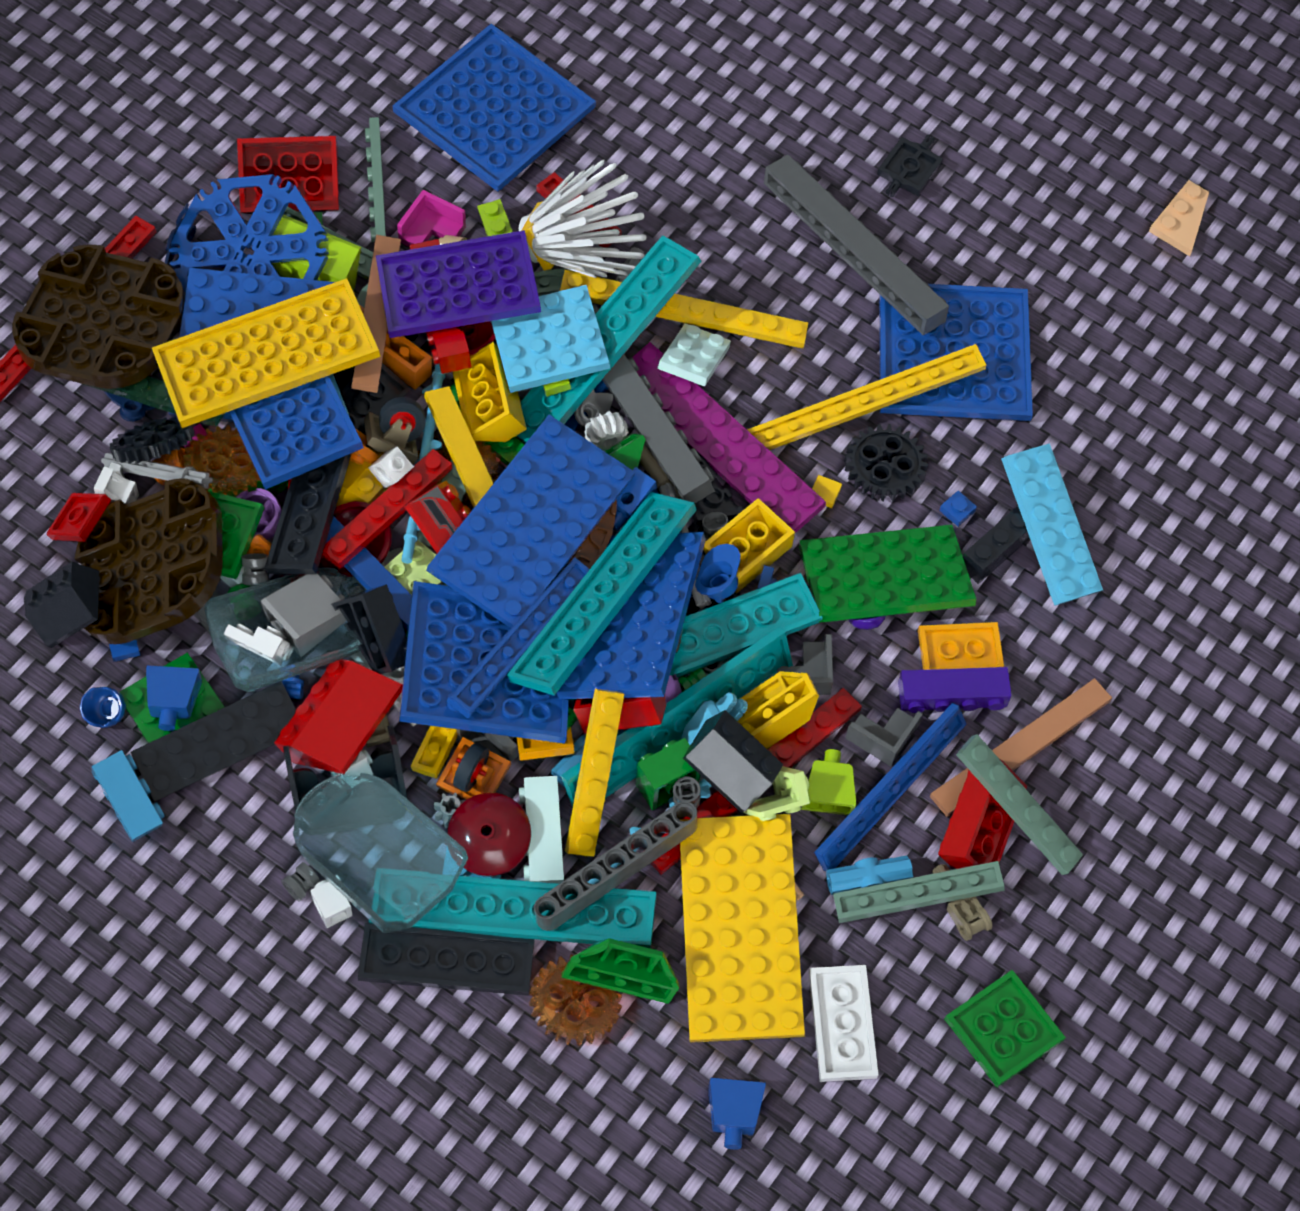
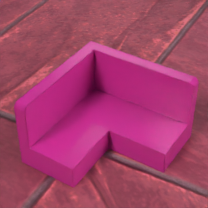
(430, 217)

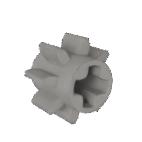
(444, 806)

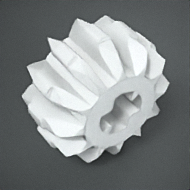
(606, 430)

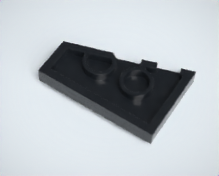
(718, 501)

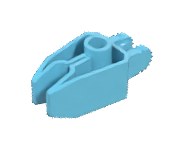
(708, 709)

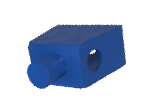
(633, 496)
(172, 693)
(735, 1108)

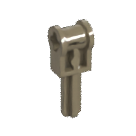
(966, 913)

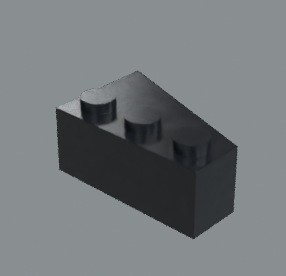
(377, 627)

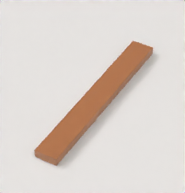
(367, 374)
(1032, 738)

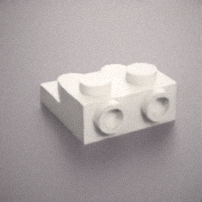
(266, 643)

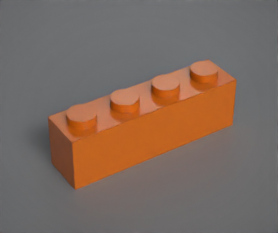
(406, 360)

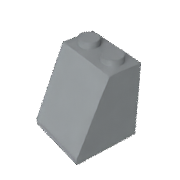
(304, 611)

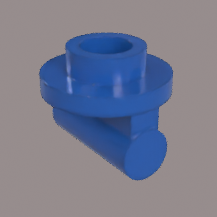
(294, 687)

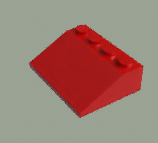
(303, 161)
(338, 716)

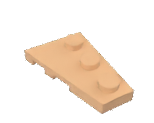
(1182, 218)

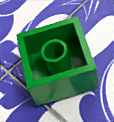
(661, 770)

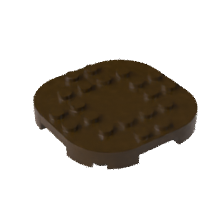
(98, 317)
(154, 560)

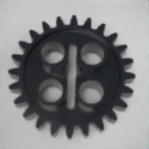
(150, 440)
(886, 462)

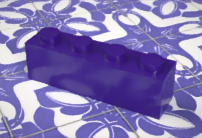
(963, 687)

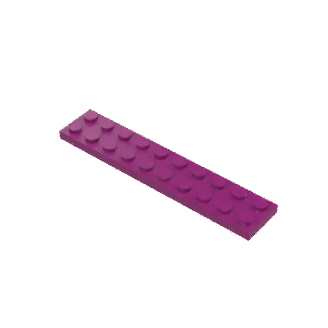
(729, 446)

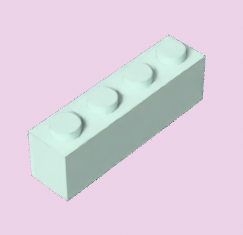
(543, 812)

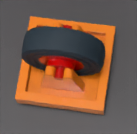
(473, 771)

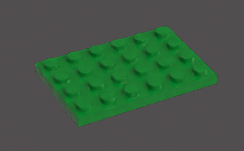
(887, 573)

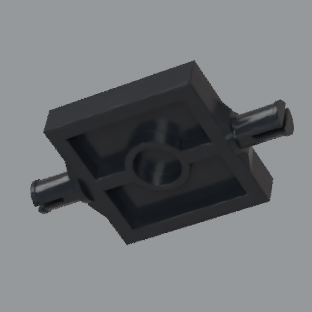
(910, 166)

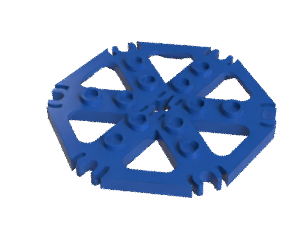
(260, 228)

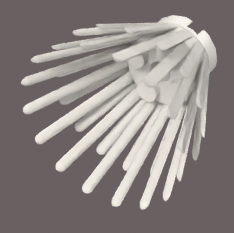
(562, 237)

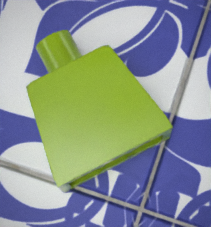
(831, 785)

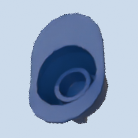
(719, 572)

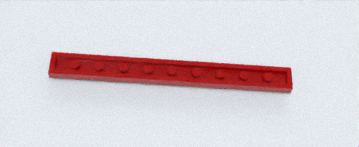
(126, 244)
(788, 751)

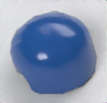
(102, 707)

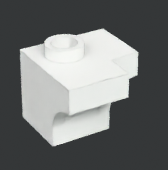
(115, 486)

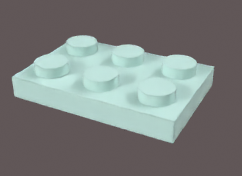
(694, 354)

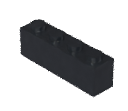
(996, 546)

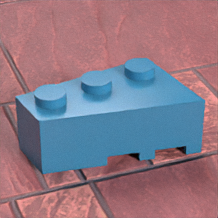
(128, 795)

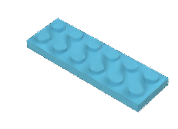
(1052, 524)

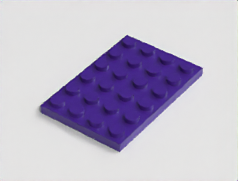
(457, 284)

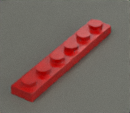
(386, 509)

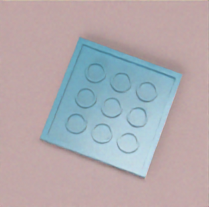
(551, 344)

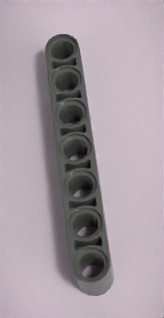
(612, 877)

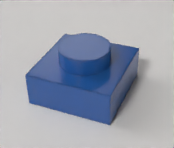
(958, 508)
(766, 577)

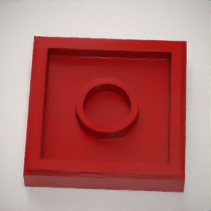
(78, 517)

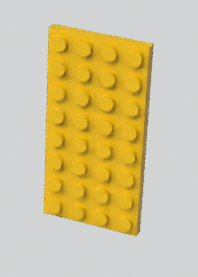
(265, 352)
(741, 930)

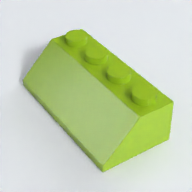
(341, 262)

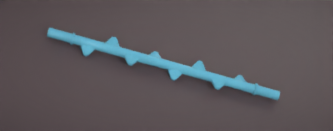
(427, 445)

